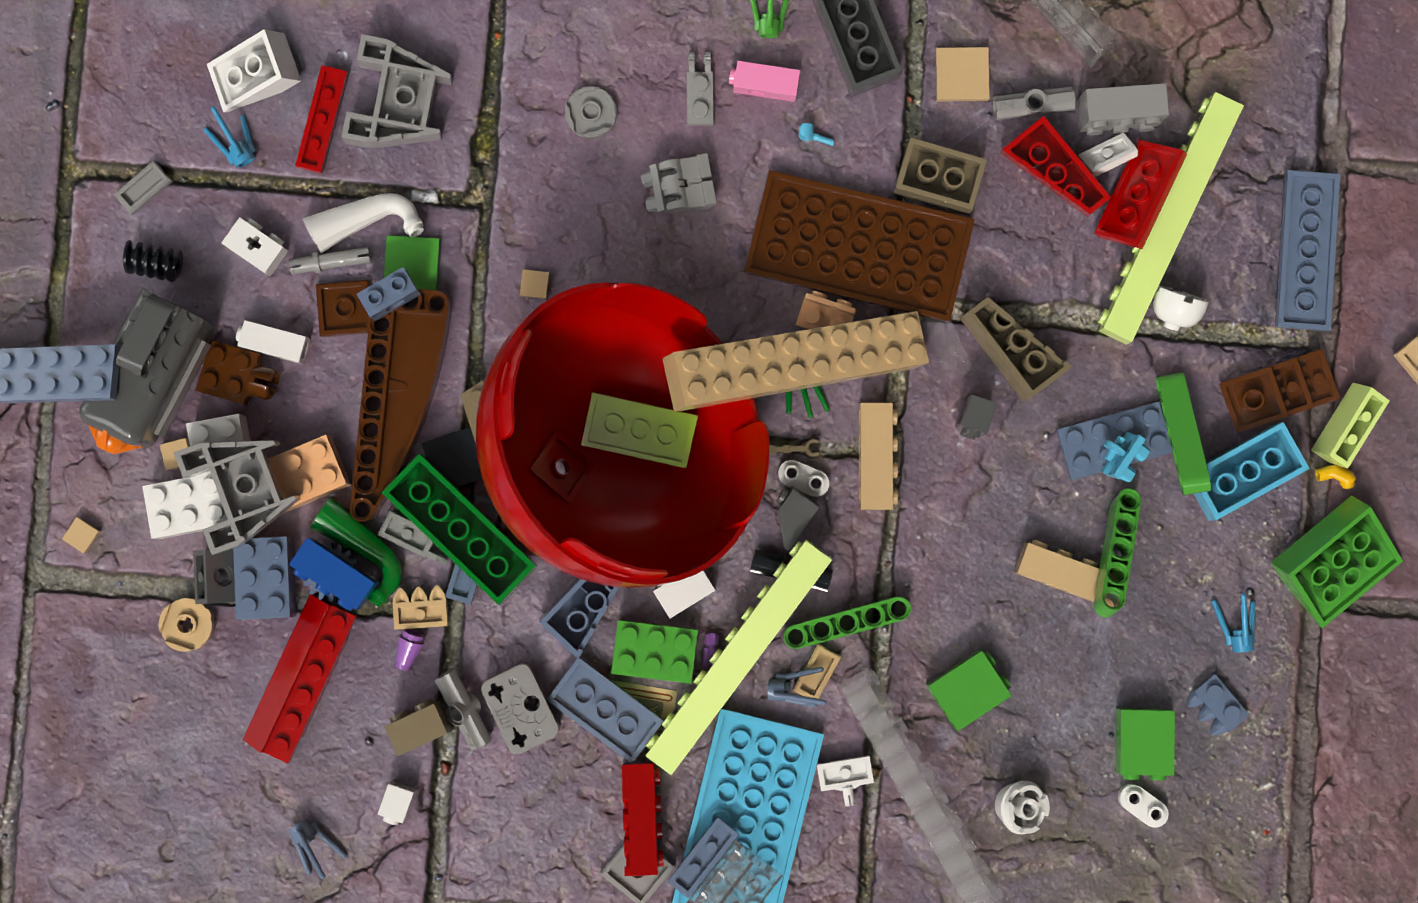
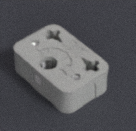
(512, 710)

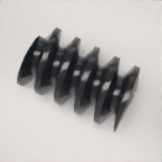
(152, 263)

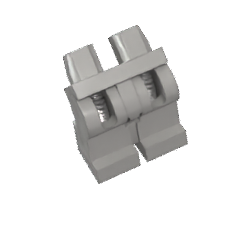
(680, 185)

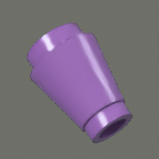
(408, 648)

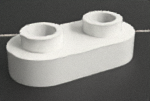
(803, 479)
(1143, 806)

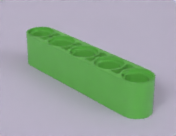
(1183, 434)
(1110, 561)
(858, 615)

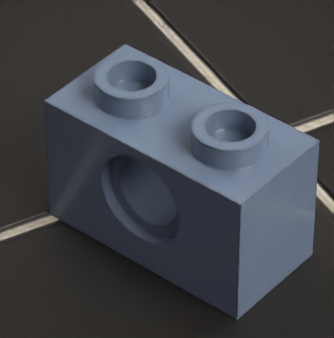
(388, 294)

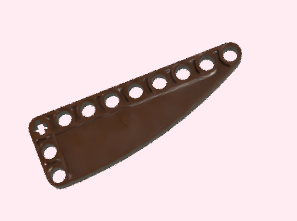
(411, 373)

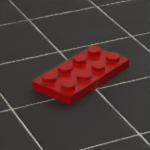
(1140, 194)

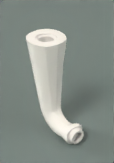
(342, 221)

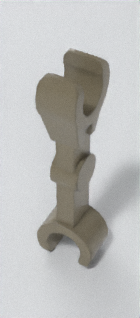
(789, 448)

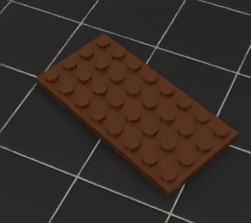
(859, 246)

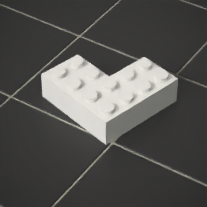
(194, 502)

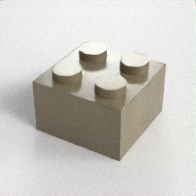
(416, 729)

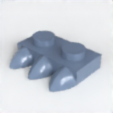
(1218, 704)

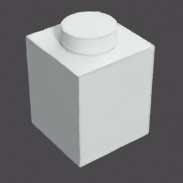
(396, 803)

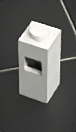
(273, 342)

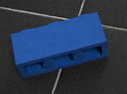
(332, 574)

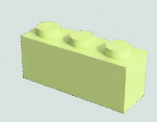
(1350, 425)

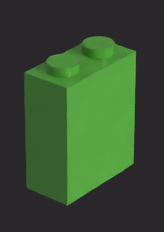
(969, 689)
(1144, 743)

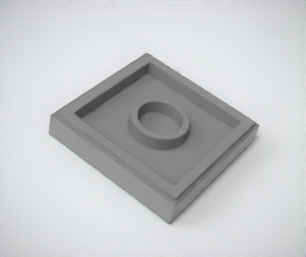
(635, 887)

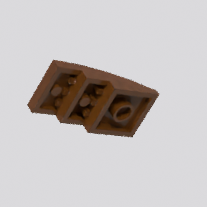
(1279, 391)

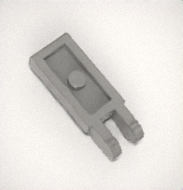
(699, 93)
(409, 536)

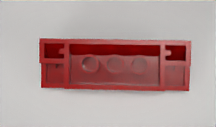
(300, 679)

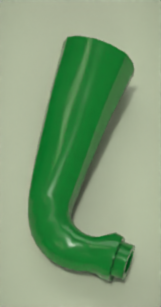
(338, 525)

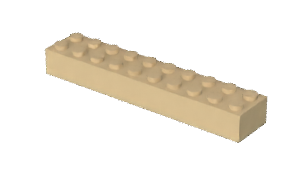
(794, 361)

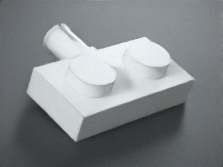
(845, 776)

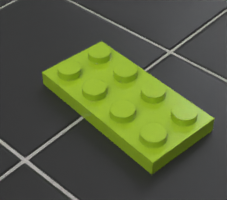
(639, 430)

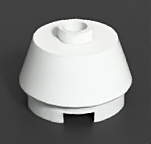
(1022, 807)

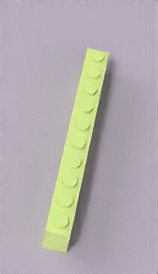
(1150, 263)
(739, 655)

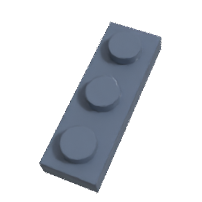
(703, 857)

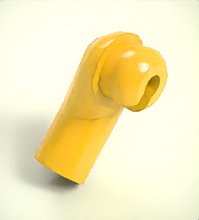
(1344, 475)

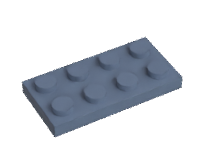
(1084, 442)
(605, 710)

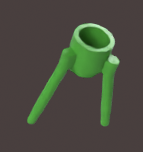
(769, 25)

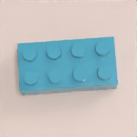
(1250, 470)

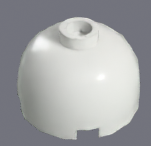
(1178, 308)

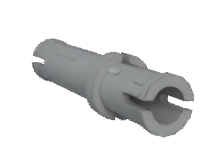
(329, 260)

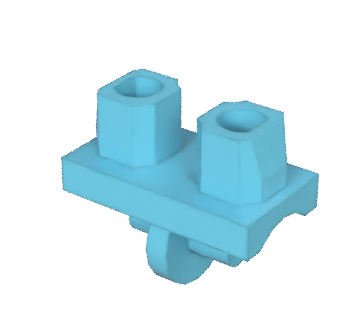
(1121, 455)

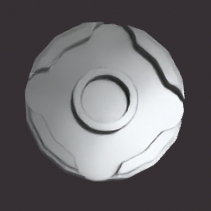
(590, 112)

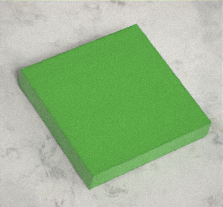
(417, 256)

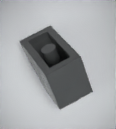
(794, 514)

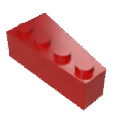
(1054, 164)
(641, 819)

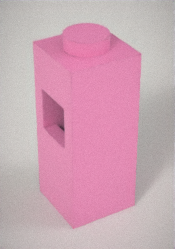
(765, 81)

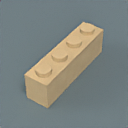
(876, 456)
(1060, 570)

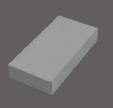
(143, 187)

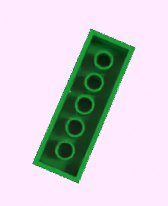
(460, 529)

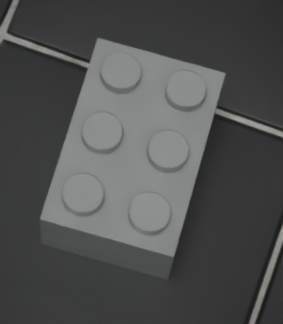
(1122, 108)

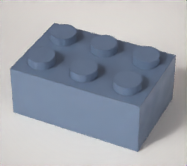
(264, 578)

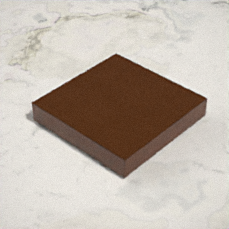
(341, 309)

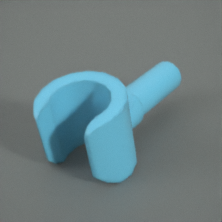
(806, 133)

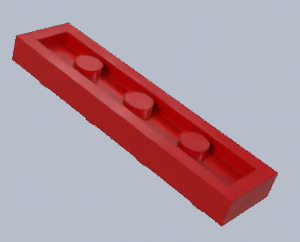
(321, 119)

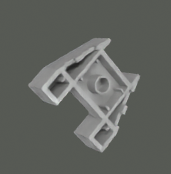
(402, 97)
(243, 484)

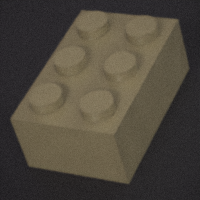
(939, 176)

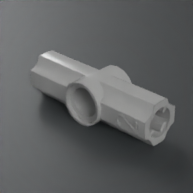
(1050, 102)
(463, 709)

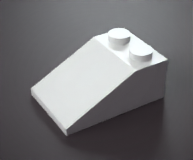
(254, 70)

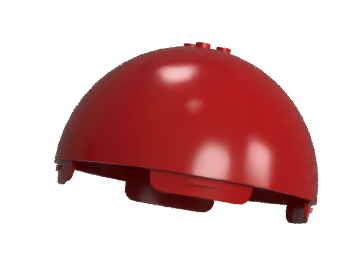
(611, 512)

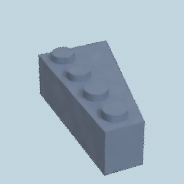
(577, 613)

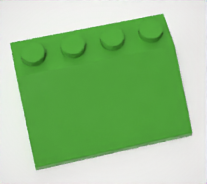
(1337, 560)

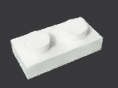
(1109, 154)

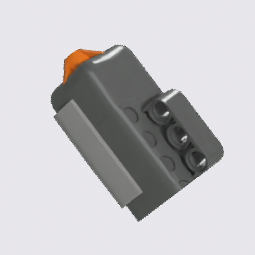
(156, 368)

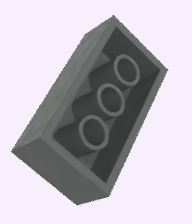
(858, 43)

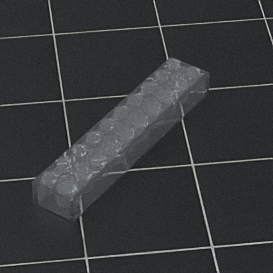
(915, 785)

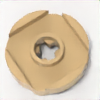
(194, 638)

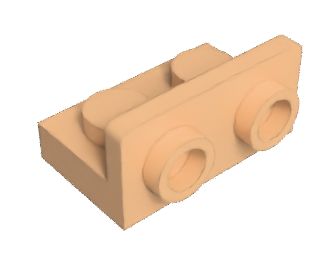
(820, 312)

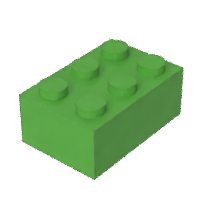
(654, 651)

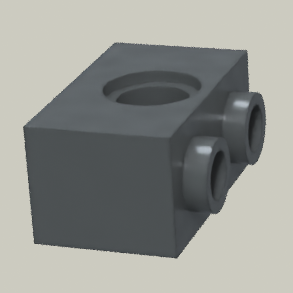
(975, 417)
(206, 587)

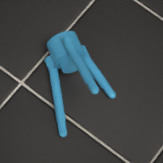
(240, 153)
(1243, 638)

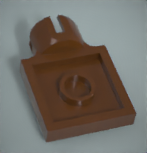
(235, 374)

